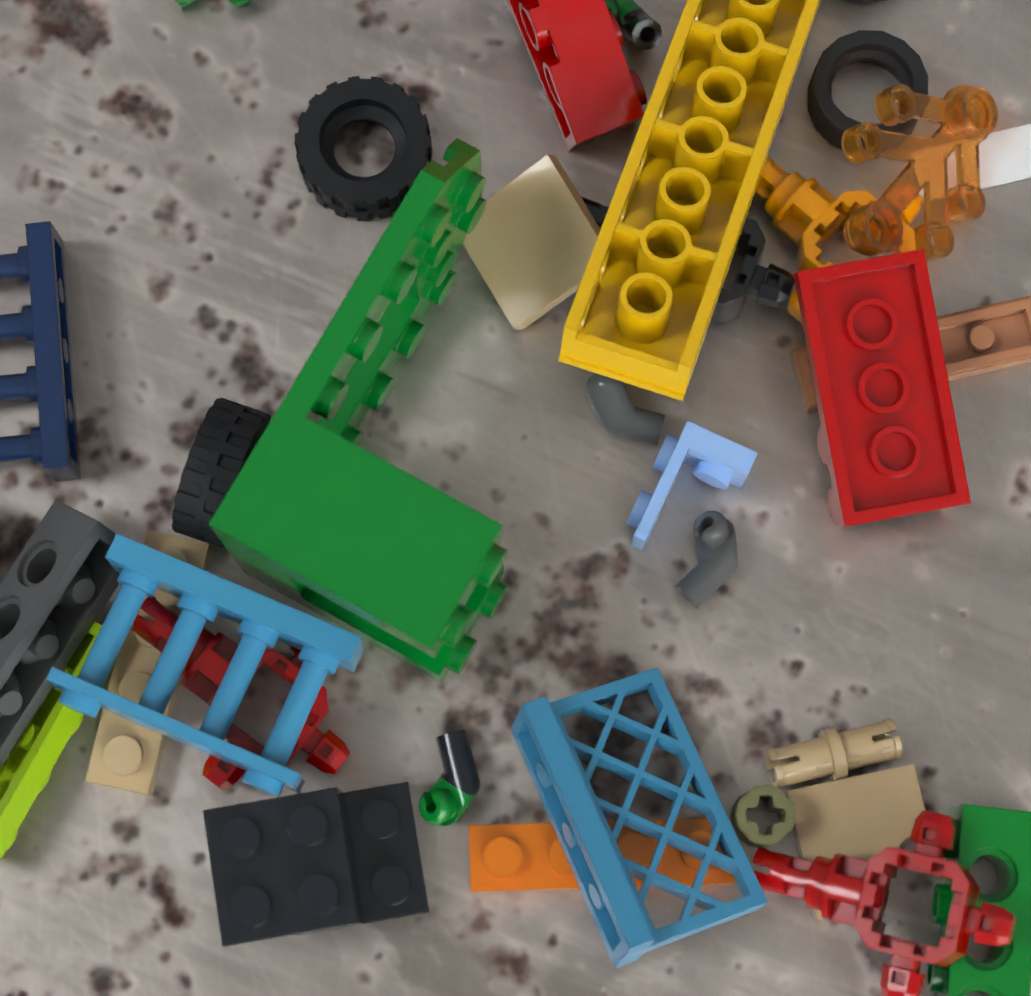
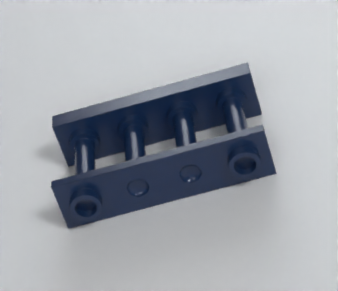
(51, 378)

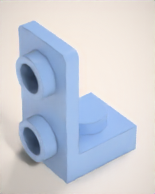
(714, 462)

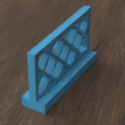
(586, 835)

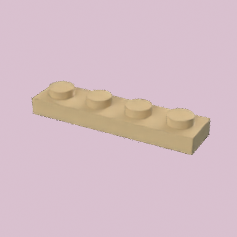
(123, 751)

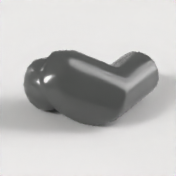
(618, 414)
(715, 556)

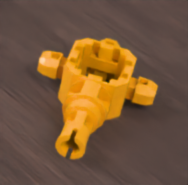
(813, 215)

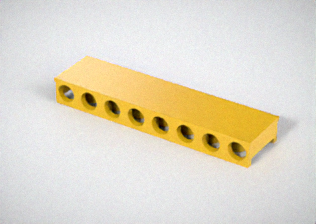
(686, 192)

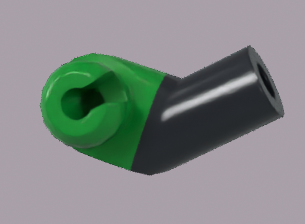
(635, 23)
(456, 785)

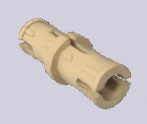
(833, 753)

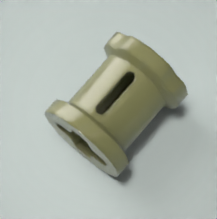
(775, 803)

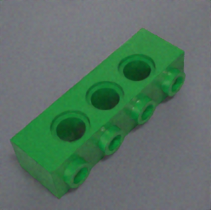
(1006, 841)

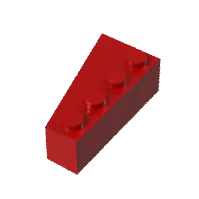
(580, 66)

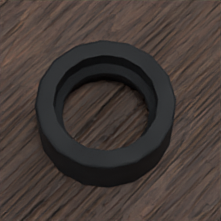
(861, 47)

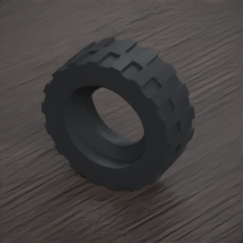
(351, 103)
(213, 465)

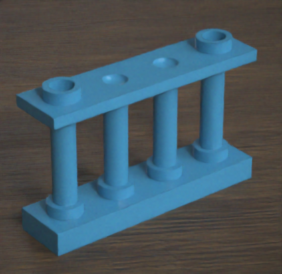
(201, 599)

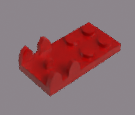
(881, 389)

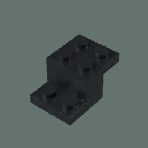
(315, 862)

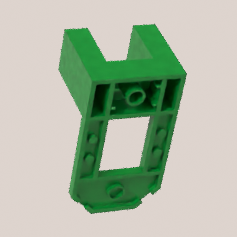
(342, 523)

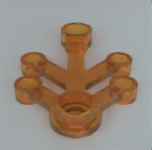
(965, 120)

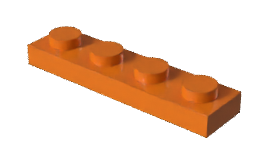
(532, 857)

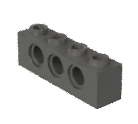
(48, 609)

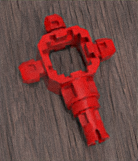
(204, 675)
(858, 891)

